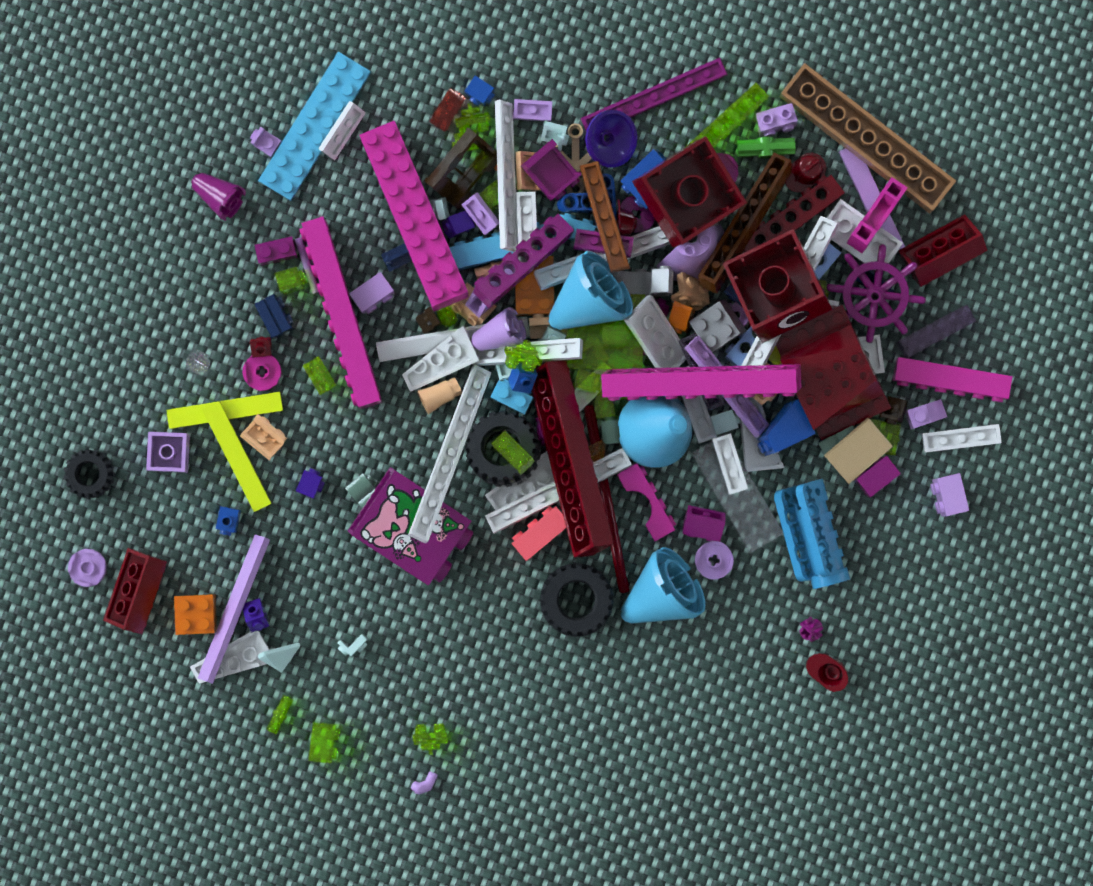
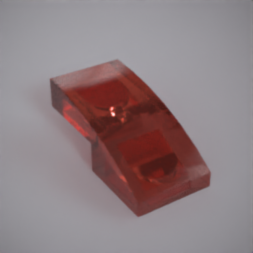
(447, 109)

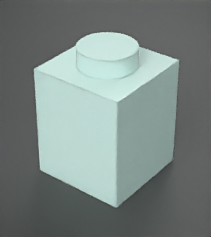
(725, 422)

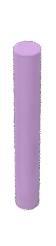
(306, 264)

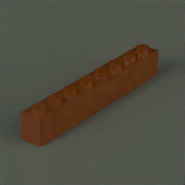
(745, 221)

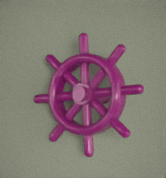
(877, 293)

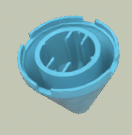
(590, 295)
(655, 431)
(664, 591)

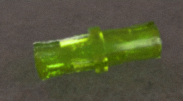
(279, 714)

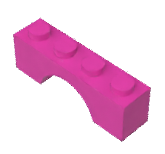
(877, 215)
(634, 480)

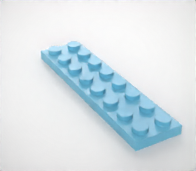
(302, 143)

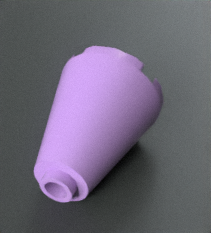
(500, 331)

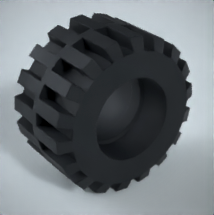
(73, 469)

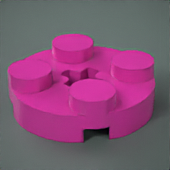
(270, 378)

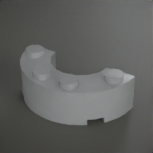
(655, 283)

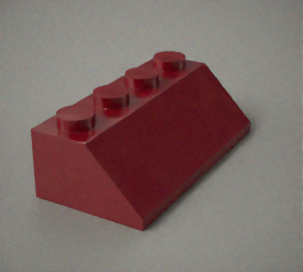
(943, 250)
(135, 591)

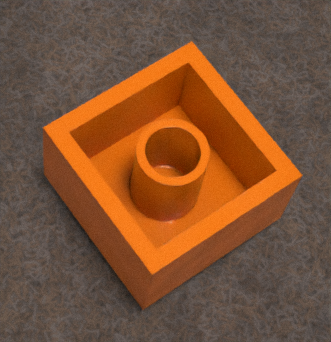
(195, 614)

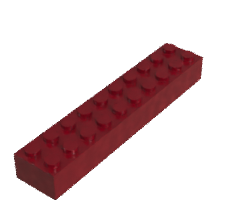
(570, 460)

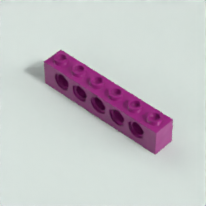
(490, 294)

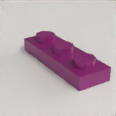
(590, 241)

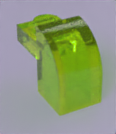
(604, 407)

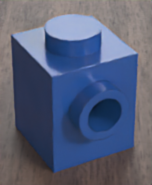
(479, 92)
(522, 380)
(228, 520)

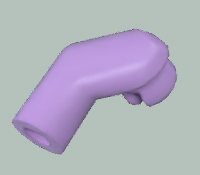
(425, 786)

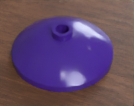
(620, 139)

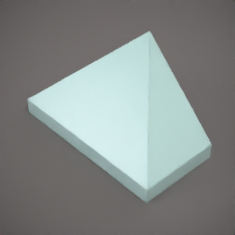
(279, 657)

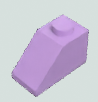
(925, 414)

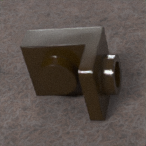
(427, 320)
(897, 411)

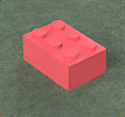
(539, 533)

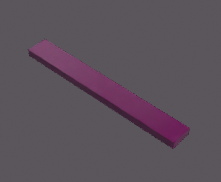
(665, 91)

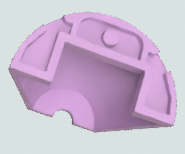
(693, 256)

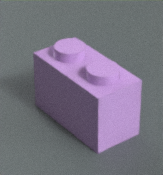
(372, 293)

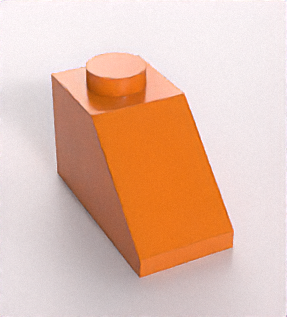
(680, 317)

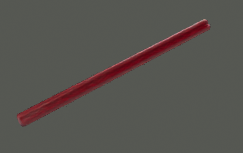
(608, 506)

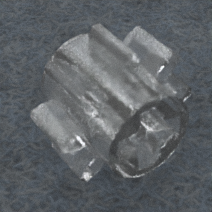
(198, 362)

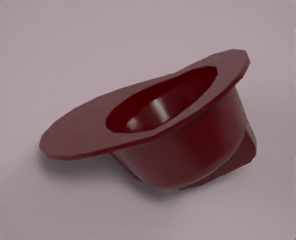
(806, 172)
(625, 221)
(827, 671)

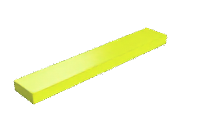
(234, 409)
(236, 456)

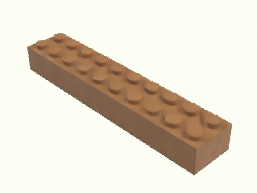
(867, 137)

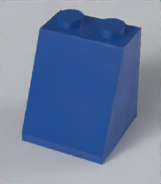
(651, 160)
(785, 429)

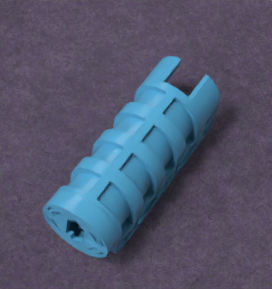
(812, 534)

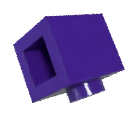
(457, 224)
(310, 483)
(255, 615)

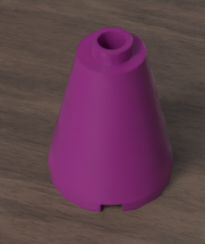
(219, 194)

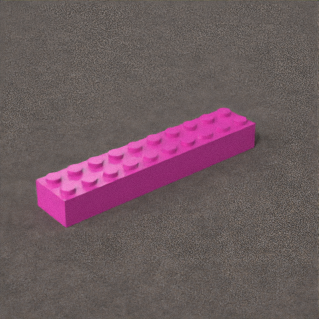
(414, 216)
(341, 311)
(701, 381)

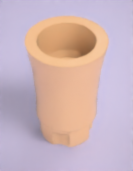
(439, 394)

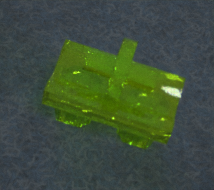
(481, 119)
(522, 353)
(319, 375)
(430, 741)

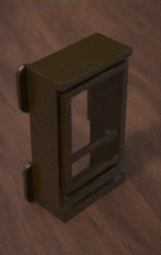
(459, 192)

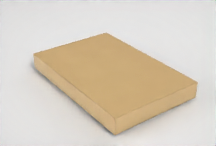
(858, 450)

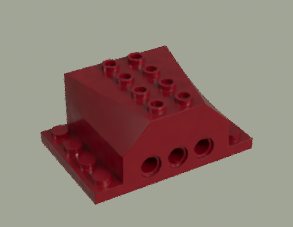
(835, 373)

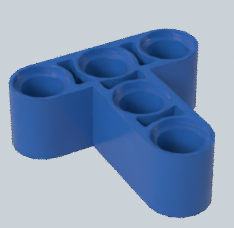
(577, 199)

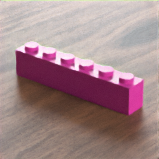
(952, 378)

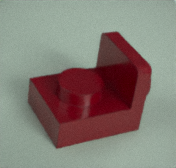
(261, 347)

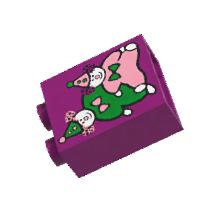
(387, 522)

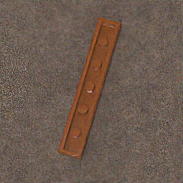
(604, 217)

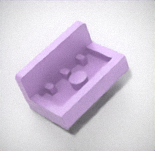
(776, 120)

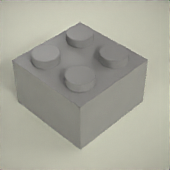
(718, 325)

